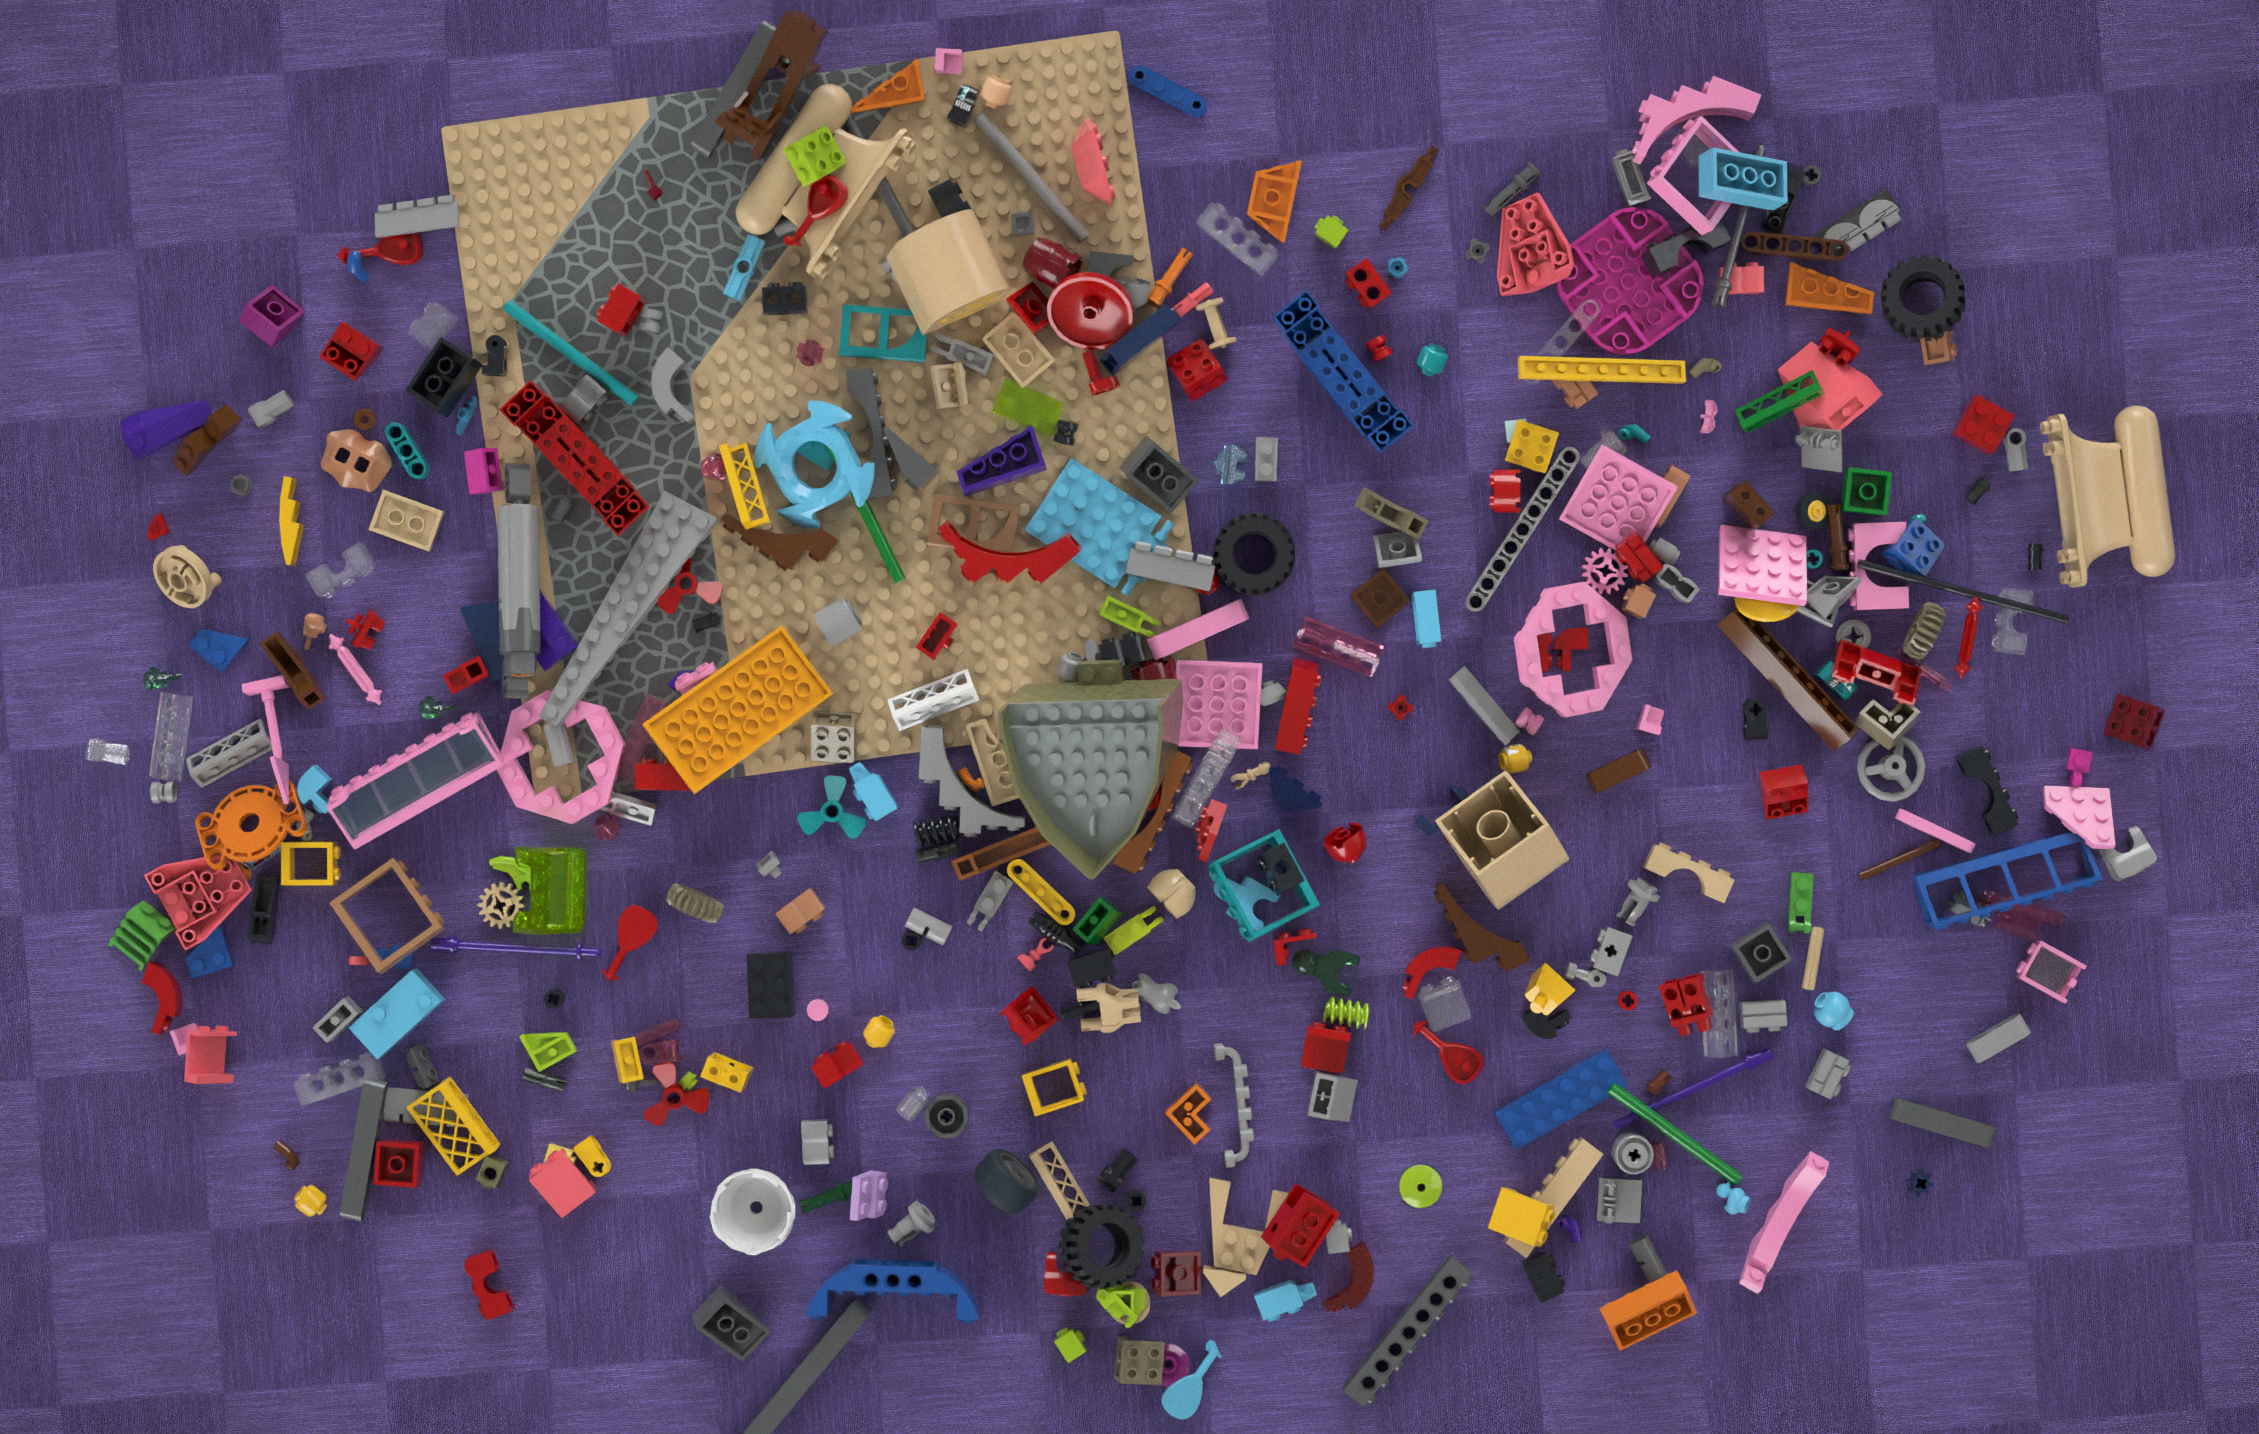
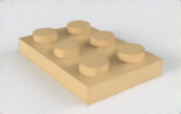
(1018, 350)
(406, 520)

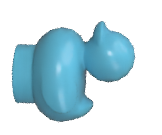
(1736, 1201)

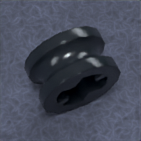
(912, 934)
(553, 1005)

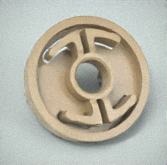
(198, 581)

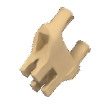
(1116, 1007)

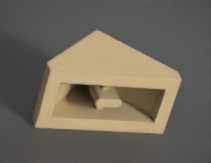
(1223, 1279)

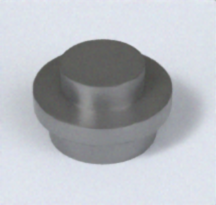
(241, 485)

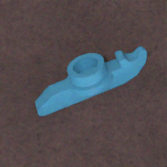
(465, 414)

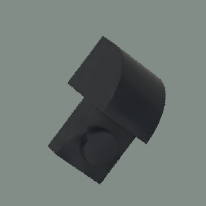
(1543, 1026)

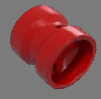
(1378, 353)

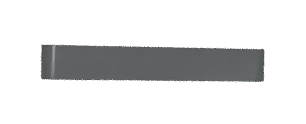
(710, 133)
(363, 1149)

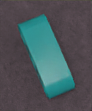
(400, 443)

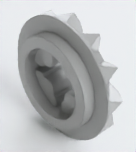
(1859, 628)

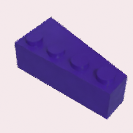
(1004, 464)

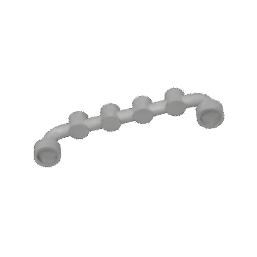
(1243, 1112)

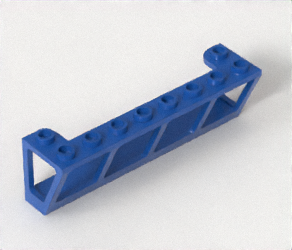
(2001, 858)

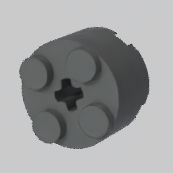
(954, 1105)

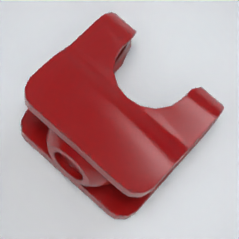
(1058, 1282)

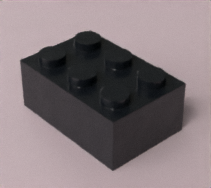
(444, 377)
(770, 984)

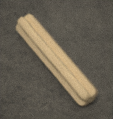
(1813, 958)

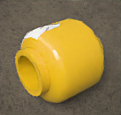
(1515, 758)

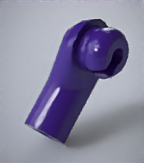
(1571, 1225)

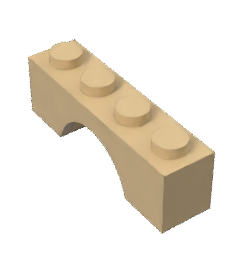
(1713, 883)

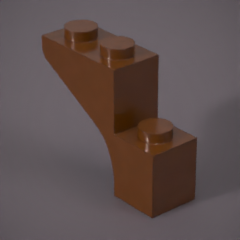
(203, 441)
(293, 668)

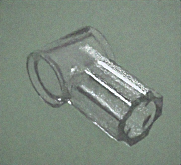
(101, 751)

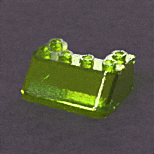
(556, 890)

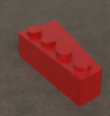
(1297, 706)

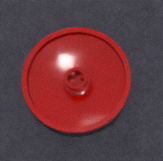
(1090, 310)

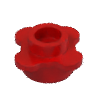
(1401, 700)

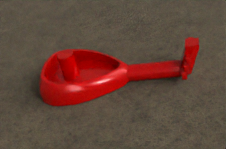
(823, 199)
(398, 249)
(635, 929)
(1458, 1059)

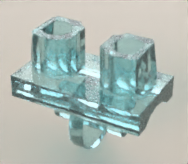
(1227, 464)

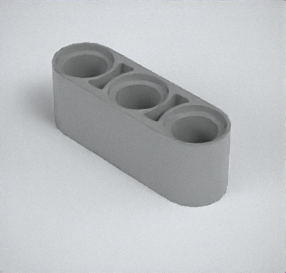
(1998, 1038)

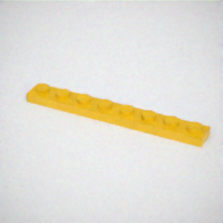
(1601, 369)

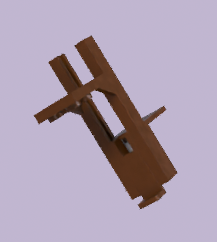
(793, 51)

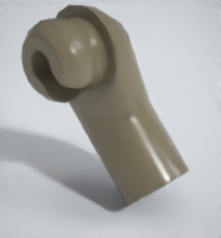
(1706, 365)

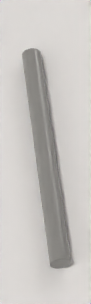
(1032, 177)

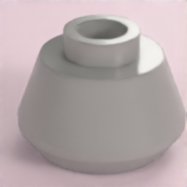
(1271, 693)

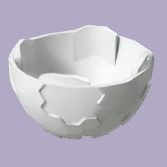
(739, 1225)

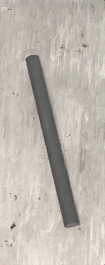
(884, 188)

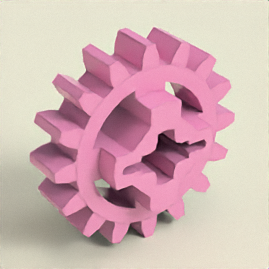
(1606, 561)

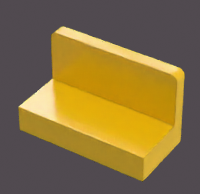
(627, 1060)

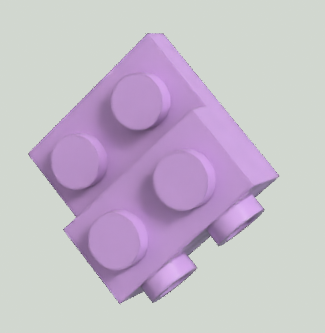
(868, 1195)

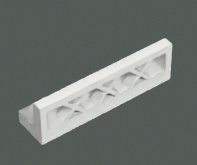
(934, 703)

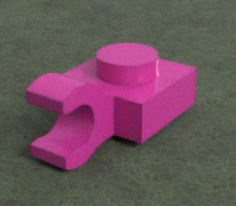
(2078, 762)

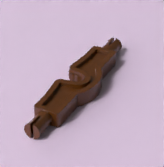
(1401, 197)

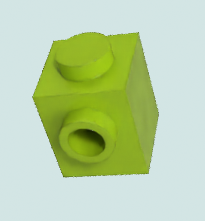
(1331, 231)
(1070, 1343)

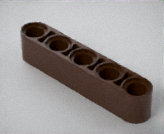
(1804, 243)

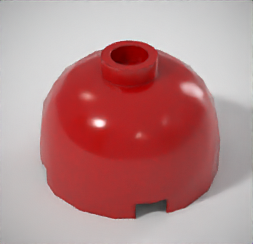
(1346, 844)

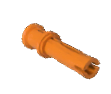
(1164, 286)

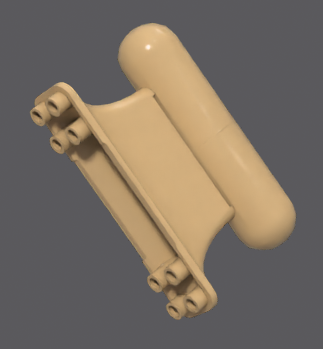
(779, 192)
(2111, 495)

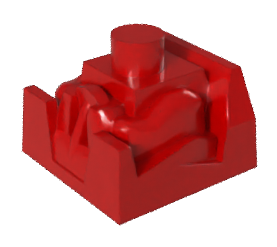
(1029, 1015)

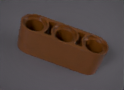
(1618, 770)

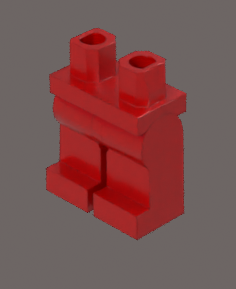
(1687, 1003)

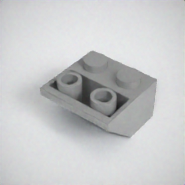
(1332, 1097)

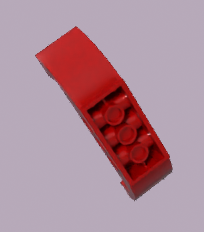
(575, 456)

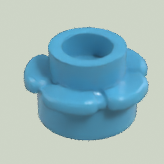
(1400, 262)

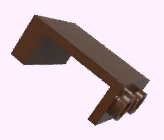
(1748, 505)

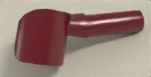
(655, 192)

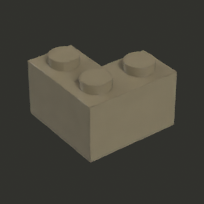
(1887, 726)

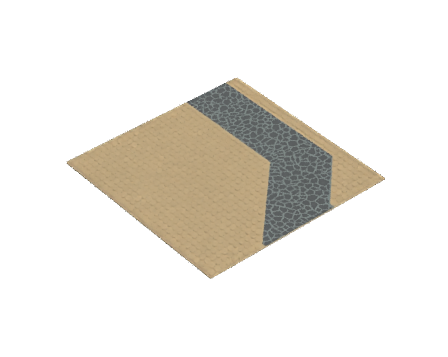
(564, 214)

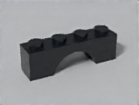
(1664, 256)
(1999, 814)

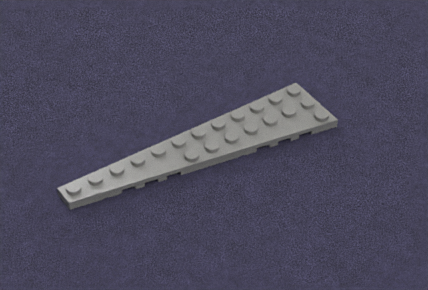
(655, 559)

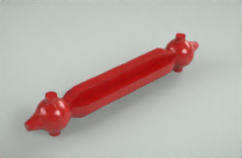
(1968, 637)

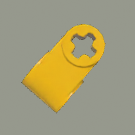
(591, 1154)

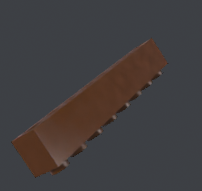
(1789, 678)

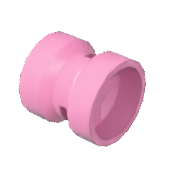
(1529, 721)

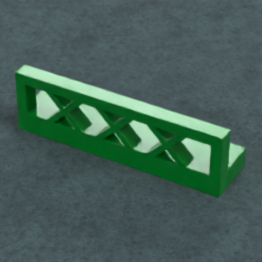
(1781, 406)

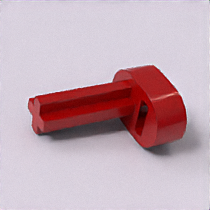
(1098, 384)

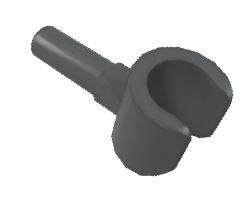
(633, 1086)

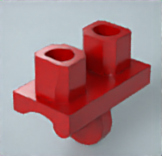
(1840, 345)
(361, 637)

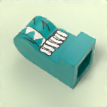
(1842, 689)

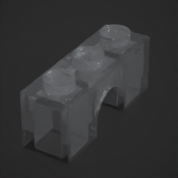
(358, 562)
(2007, 638)

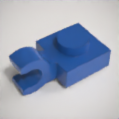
(406, 963)

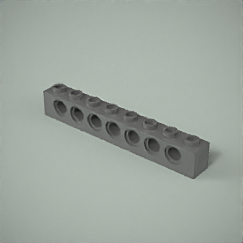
(1364, 1394)

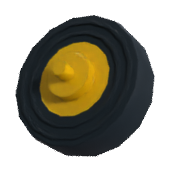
(1812, 510)

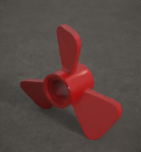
(707, 590)
(695, 1099)

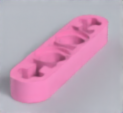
(1935, 831)

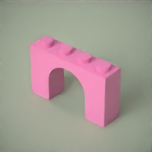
(1867, 594)

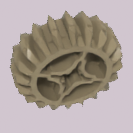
(1924, 630)
(694, 903)

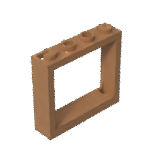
(423, 901)

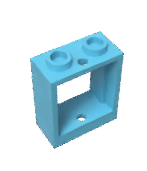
(1426, 618)

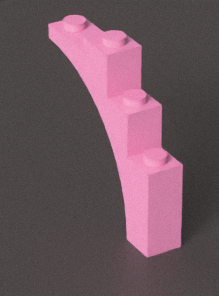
(1716, 98)

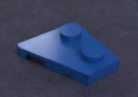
(218, 647)
(210, 955)

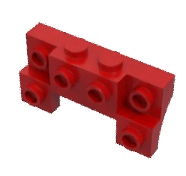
(1878, 669)

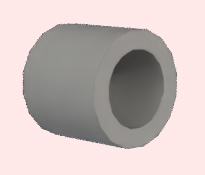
(839, 621)
(1627, 1143)

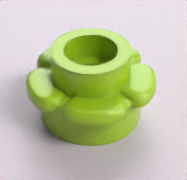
(688, 1081)

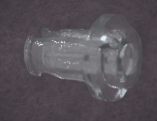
(1609, 440)

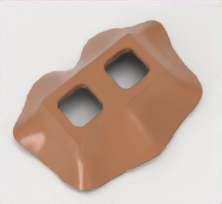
(346, 473)

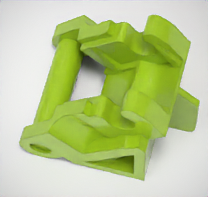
(1122, 1301)

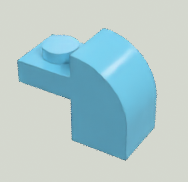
(310, 788)

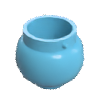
(1833, 1010)

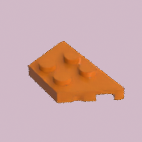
(1274, 197)

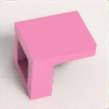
(948, 61)
(1650, 719)
(180, 1037)

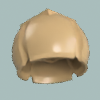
(1173, 890)

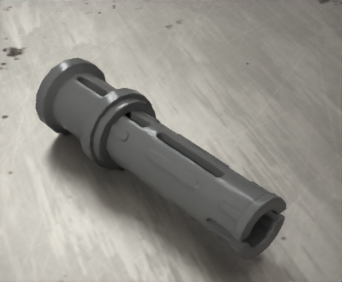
(1519, 183)

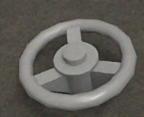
(1891, 768)

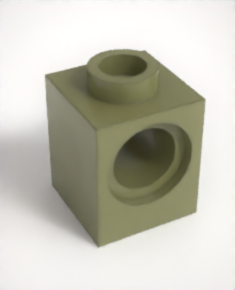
(498, 1165)

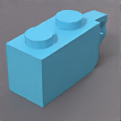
(873, 792)
(1283, 1298)

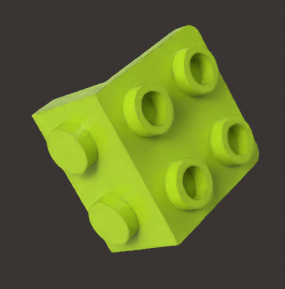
(814, 156)

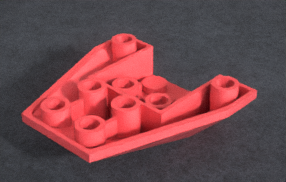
(1091, 164)
(1531, 248)
(1845, 389)
(198, 895)

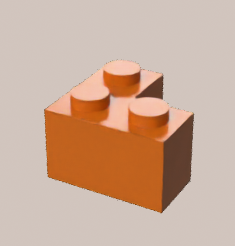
(1184, 1112)

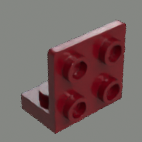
(2134, 721)

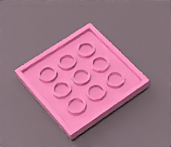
(1617, 499)
(1762, 565)
(1217, 698)

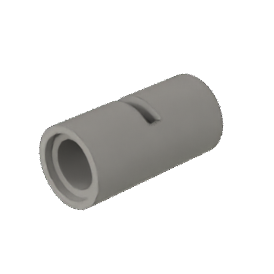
(559, 744)
(928, 926)

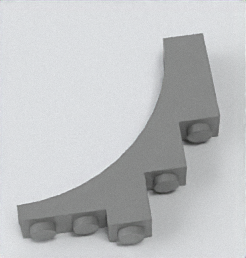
(973, 813)

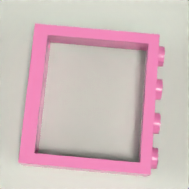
(1679, 203)

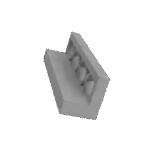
(1484, 705)
(230, 756)

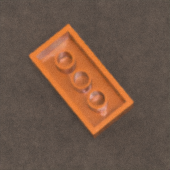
(1648, 1310)

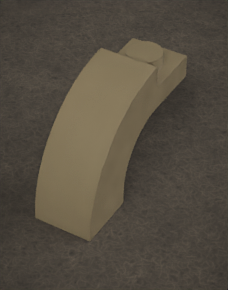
(1391, 514)

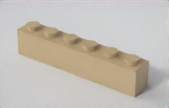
(1563, 1183)

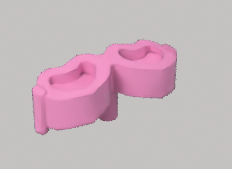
(1709, 421)

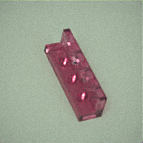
(1339, 642)

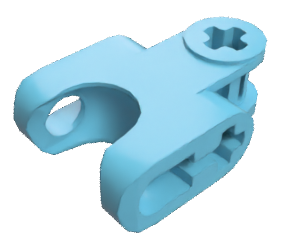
(1247, 894)

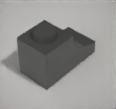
(1108, 263)

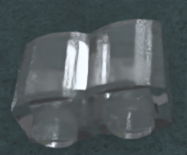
(913, 1103)

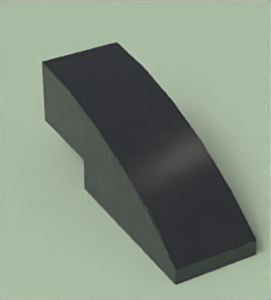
(263, 909)

